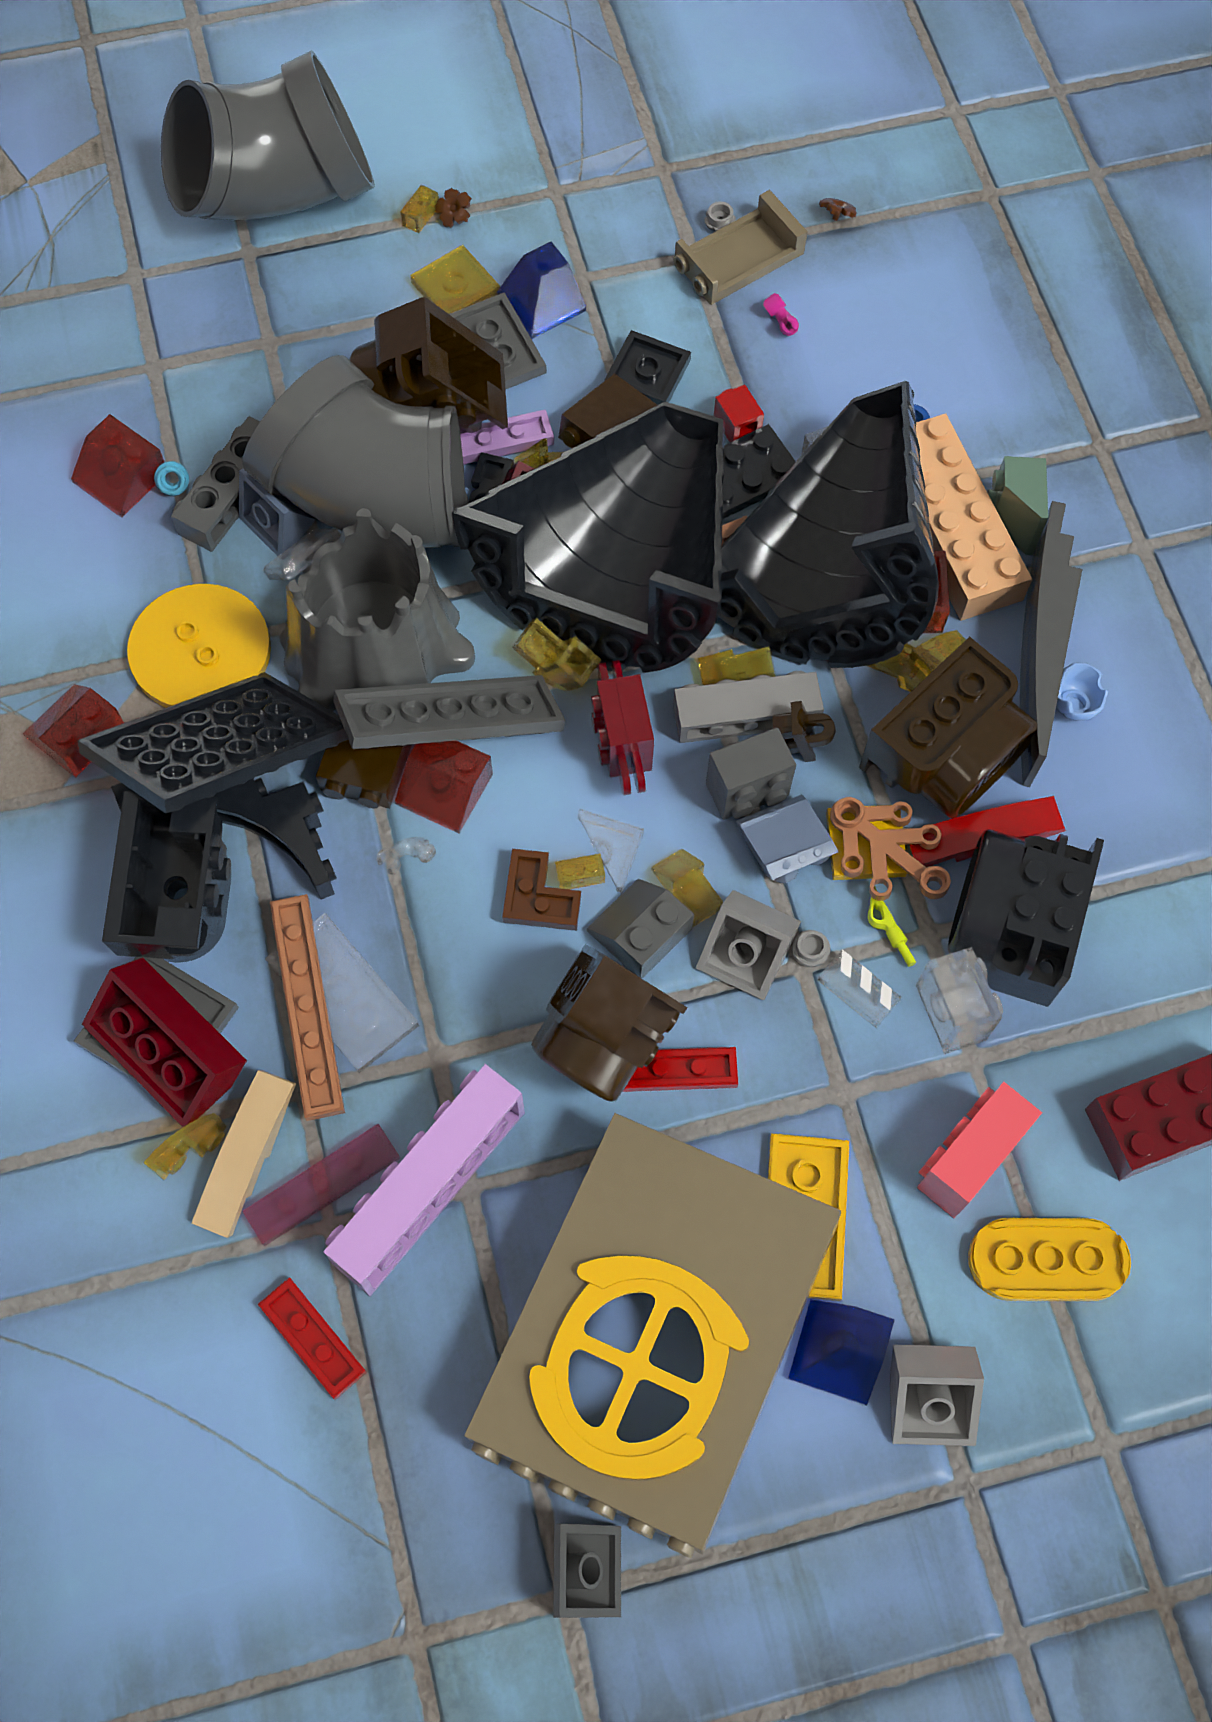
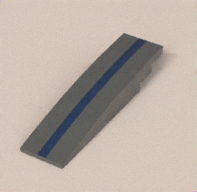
(1046, 634)

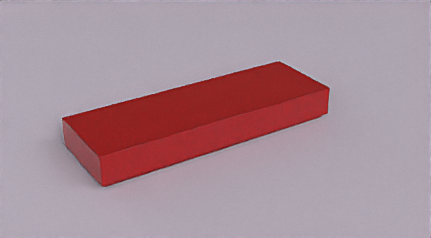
(687, 1070)
(312, 1338)

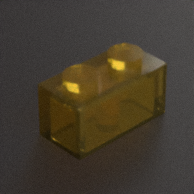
(419, 208)
(580, 872)

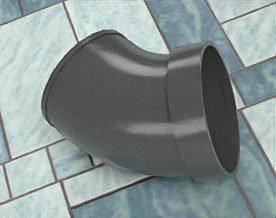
(261, 146)
(347, 449)

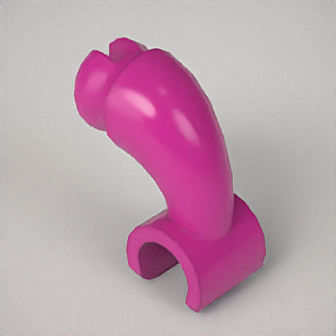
(775, 306)

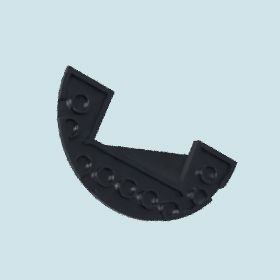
(612, 539)
(840, 544)

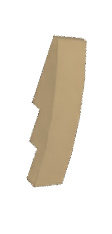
(243, 1153)

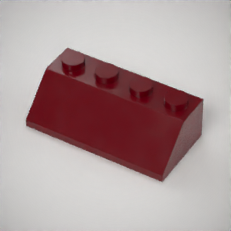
(162, 1041)

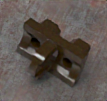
(799, 730)

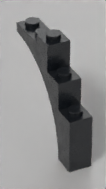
(283, 818)

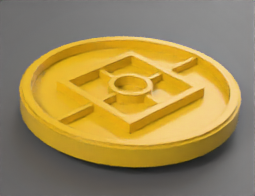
(197, 643)

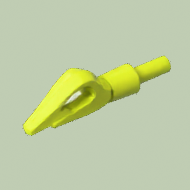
(893, 932)

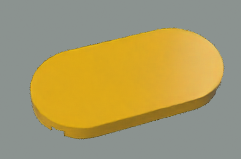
(1049, 1259)

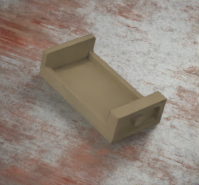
(742, 250)

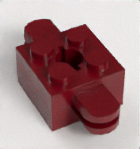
(622, 726)

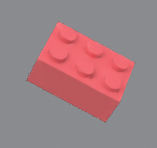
(976, 1148)

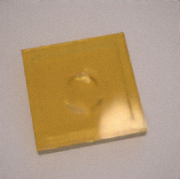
(455, 281)

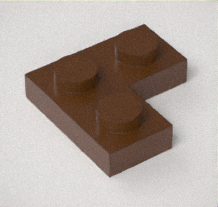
(533, 903)

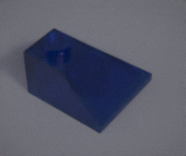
(543, 290)
(841, 1350)

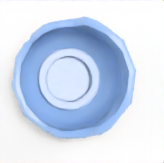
(1081, 692)

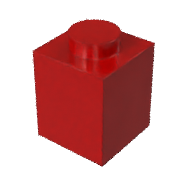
(738, 411)

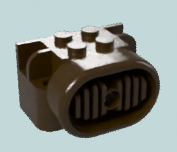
(435, 362)
(953, 731)
(603, 1024)

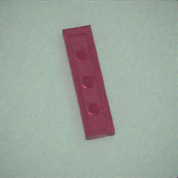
(321, 1185)

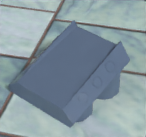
(787, 838)

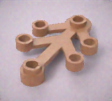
(887, 843)

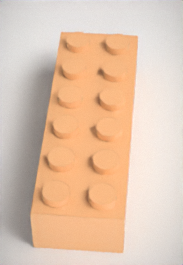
(980, 555)

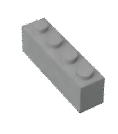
(741, 706)

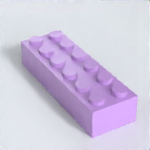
(425, 1179)

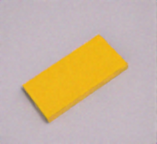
(820, 1171)

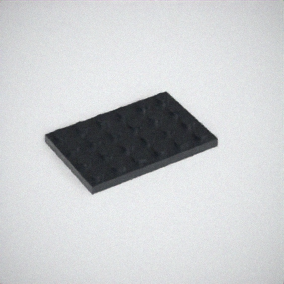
(214, 741)

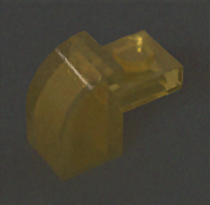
(560, 662)

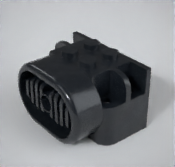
(152, 862)
(1025, 911)

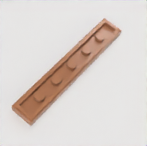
(307, 1008)

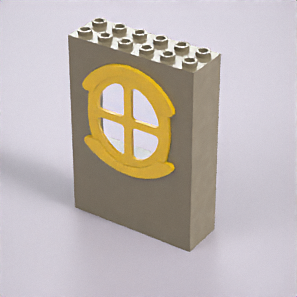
(697, 1240)

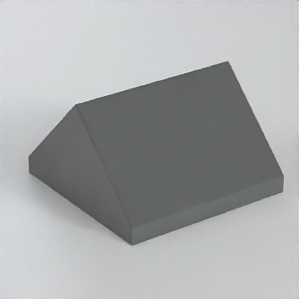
(587, 1571)

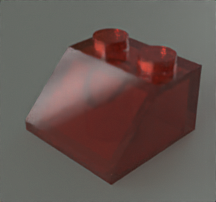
(116, 465)
(71, 718)
(444, 782)

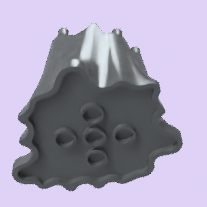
(370, 616)

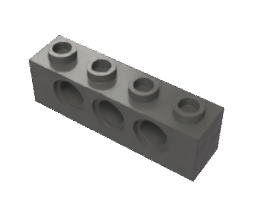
(209, 525)

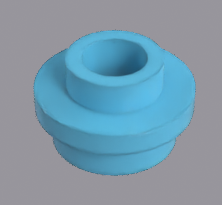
(166, 487)

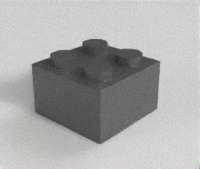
(750, 774)

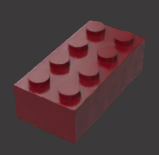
(1155, 1118)

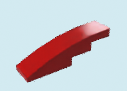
(962, 833)

